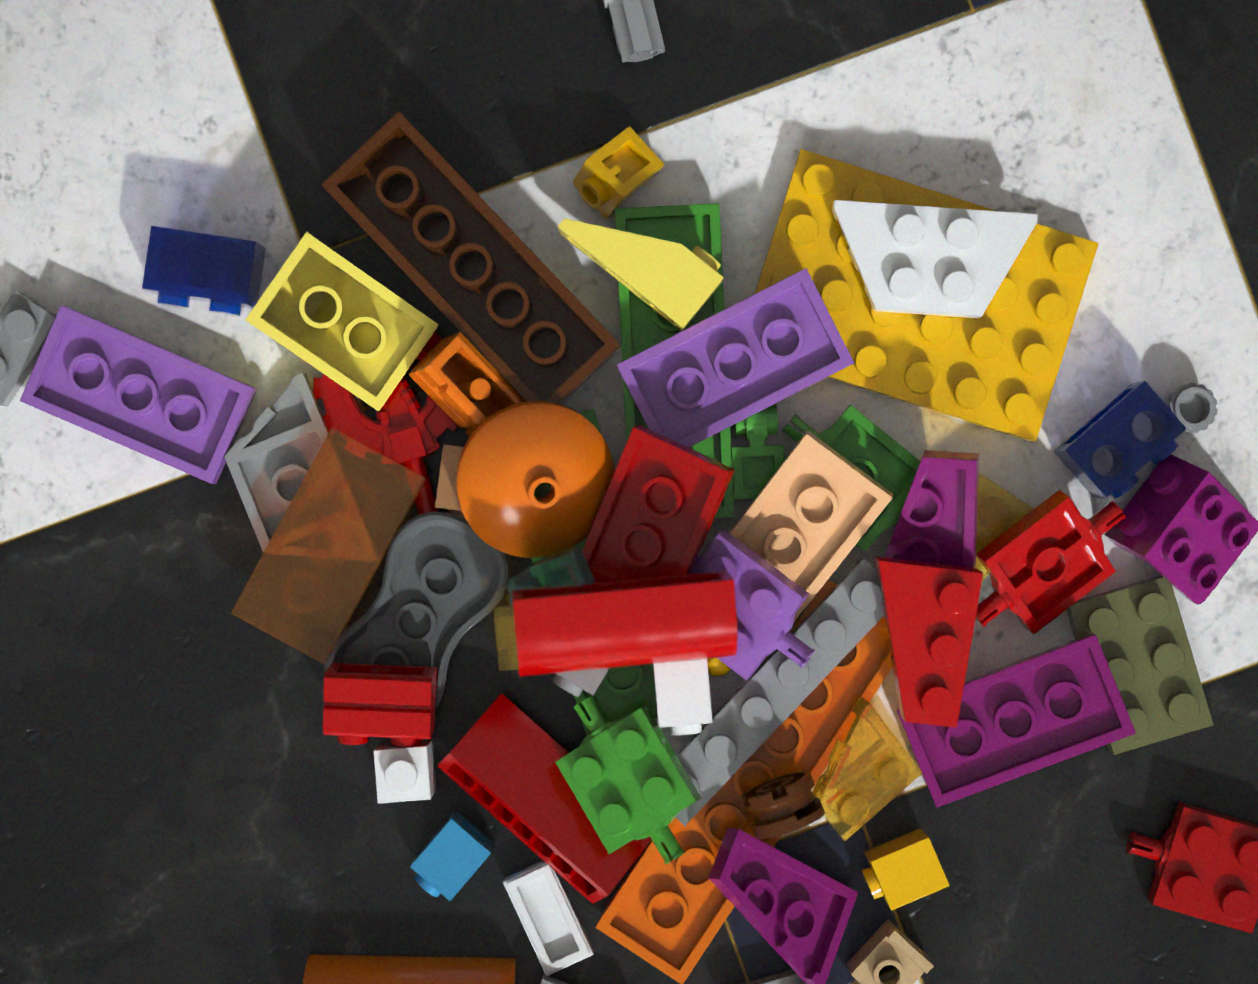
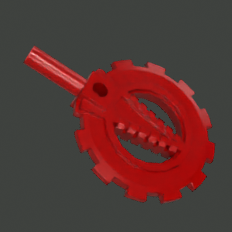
(403, 427)

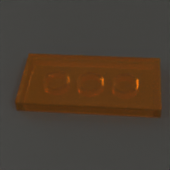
(328, 545)

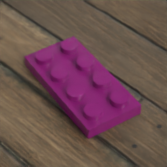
(1022, 721)

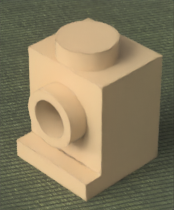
(892, 948)

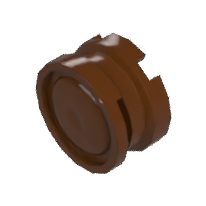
(782, 804)

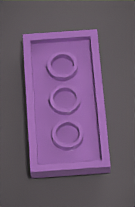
(736, 362)
(138, 394)

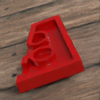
(930, 634)

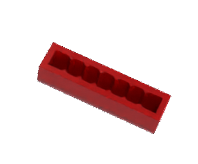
(625, 623)
(514, 775)

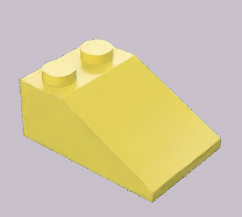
(342, 321)

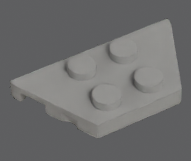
(277, 455)

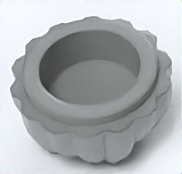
(1193, 406)

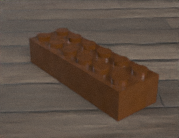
(471, 264)

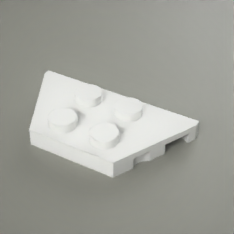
(931, 256)

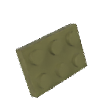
(1148, 658)

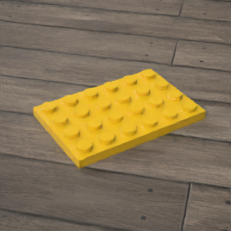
(972, 369)

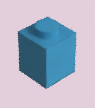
(451, 857)

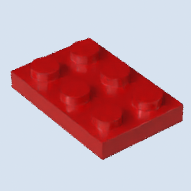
(655, 510)

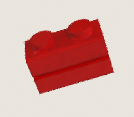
(379, 703)

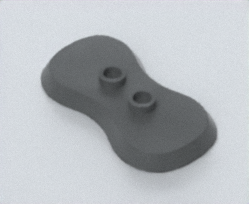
(431, 594)

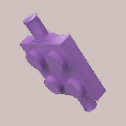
(763, 605)

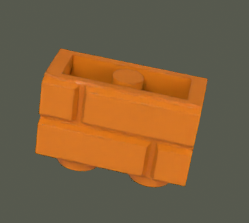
(463, 382)

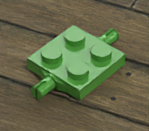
(874, 454)
(628, 780)

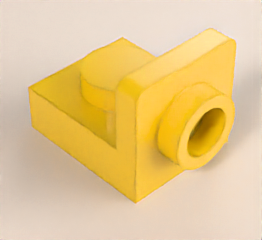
(616, 172)

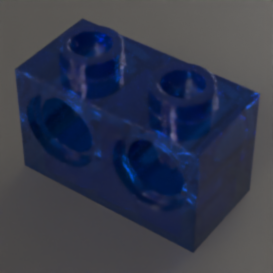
(1114, 431)

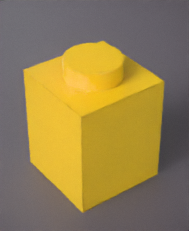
(904, 870)

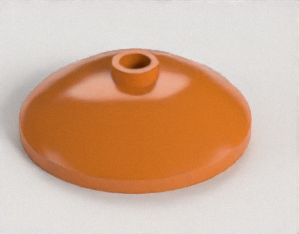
(517, 453)

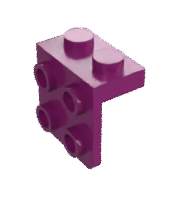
(1185, 527)

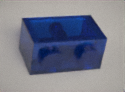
(203, 269)

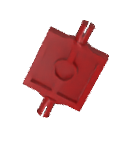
(1046, 562)
(1204, 867)

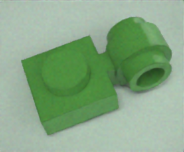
(758, 461)

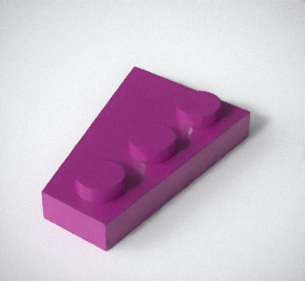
(940, 512)
(785, 901)

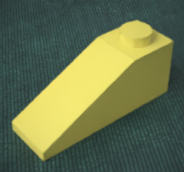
(655, 270)

